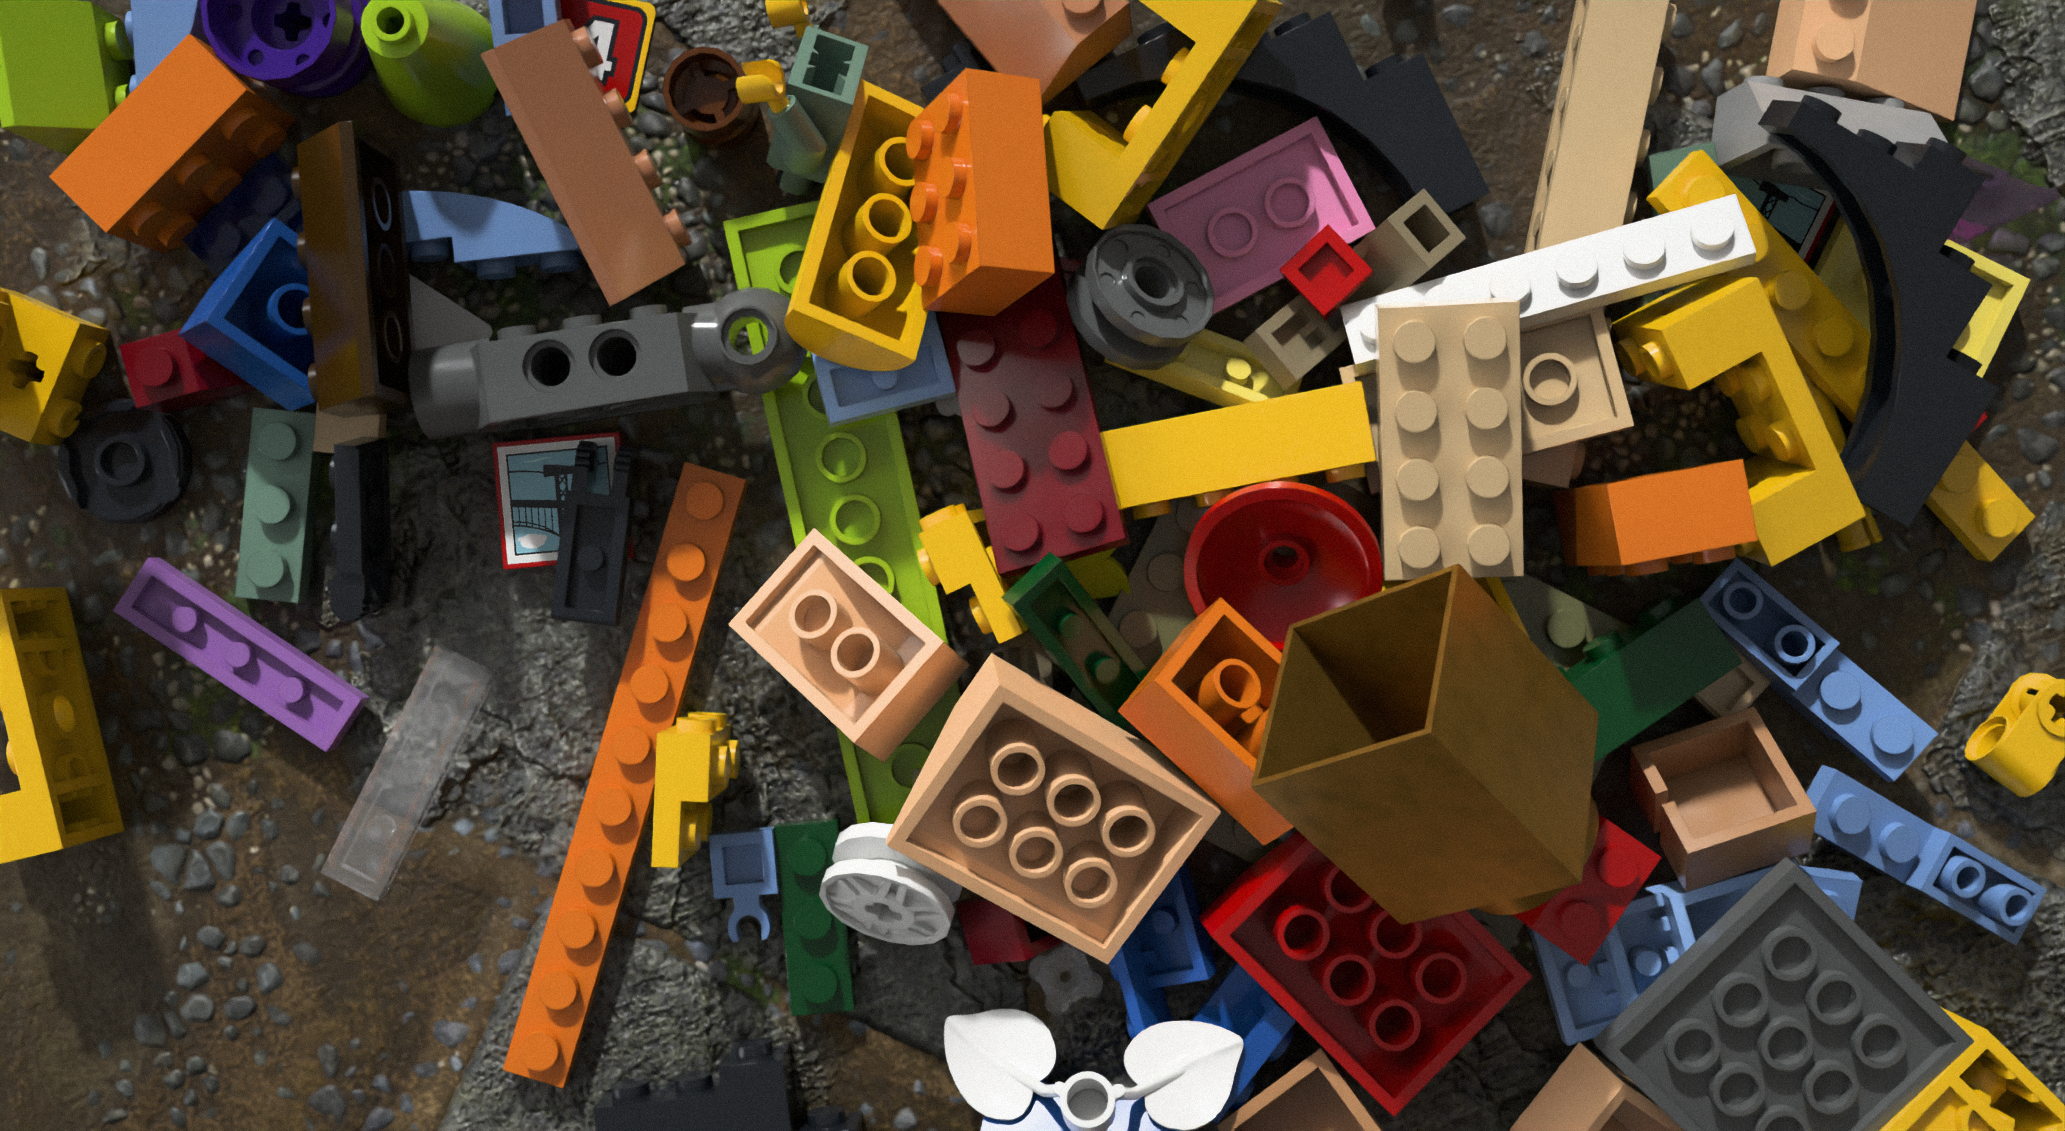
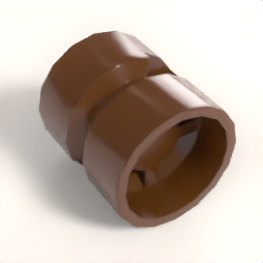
(705, 100)

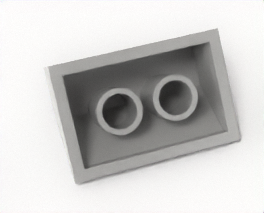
(1755, 154)

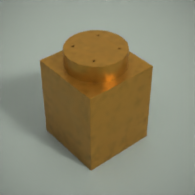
(1432, 751)

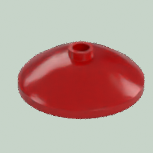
(1236, 556)

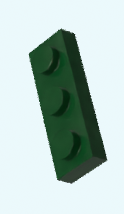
(1077, 637)
(814, 939)

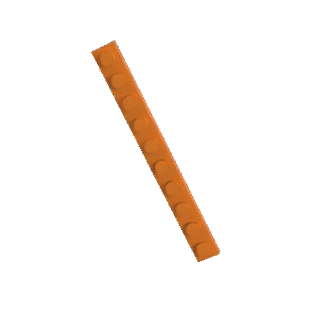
(624, 775)

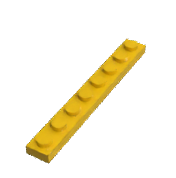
(1835, 352)

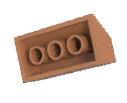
(1042, 37)
(588, 157)

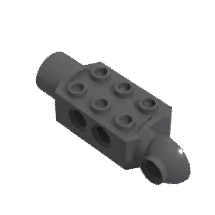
(678, 364)

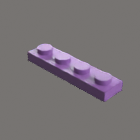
(241, 654)

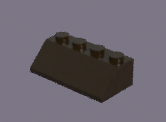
(355, 272)

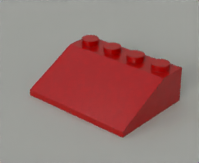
(1365, 987)

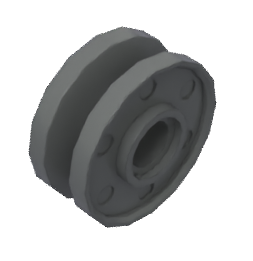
(1140, 297)

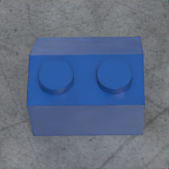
(256, 319)

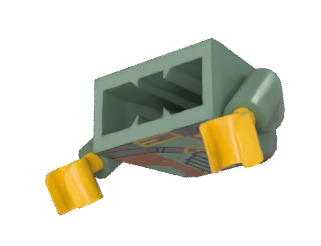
(814, 105)

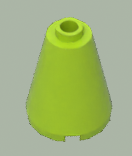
(431, 58)

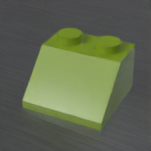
(60, 69)

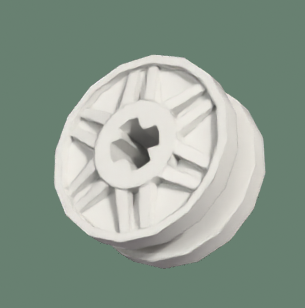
(885, 890)

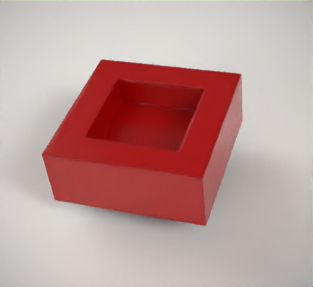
(1326, 272)

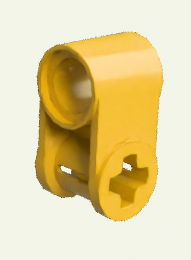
(2023, 735)

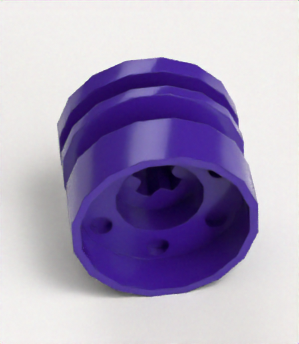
(268, 45)

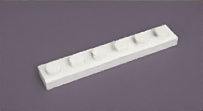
(1583, 271)

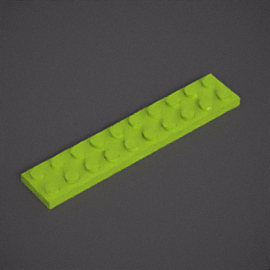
(850, 488)

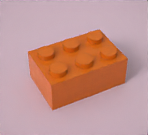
(173, 148)
(980, 194)
(1656, 519)
(1210, 709)

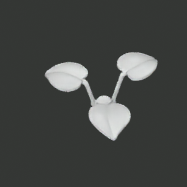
(1177, 1067)

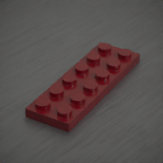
(1034, 430)

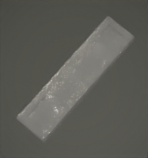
(409, 773)

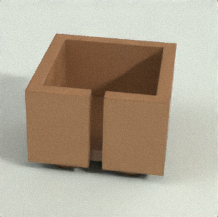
(1721, 799)
(1306, 1099)

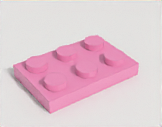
(1262, 211)

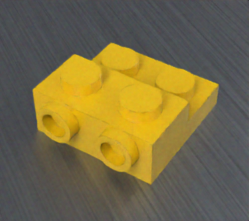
(961, 554)
(690, 769)

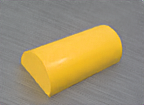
(857, 273)

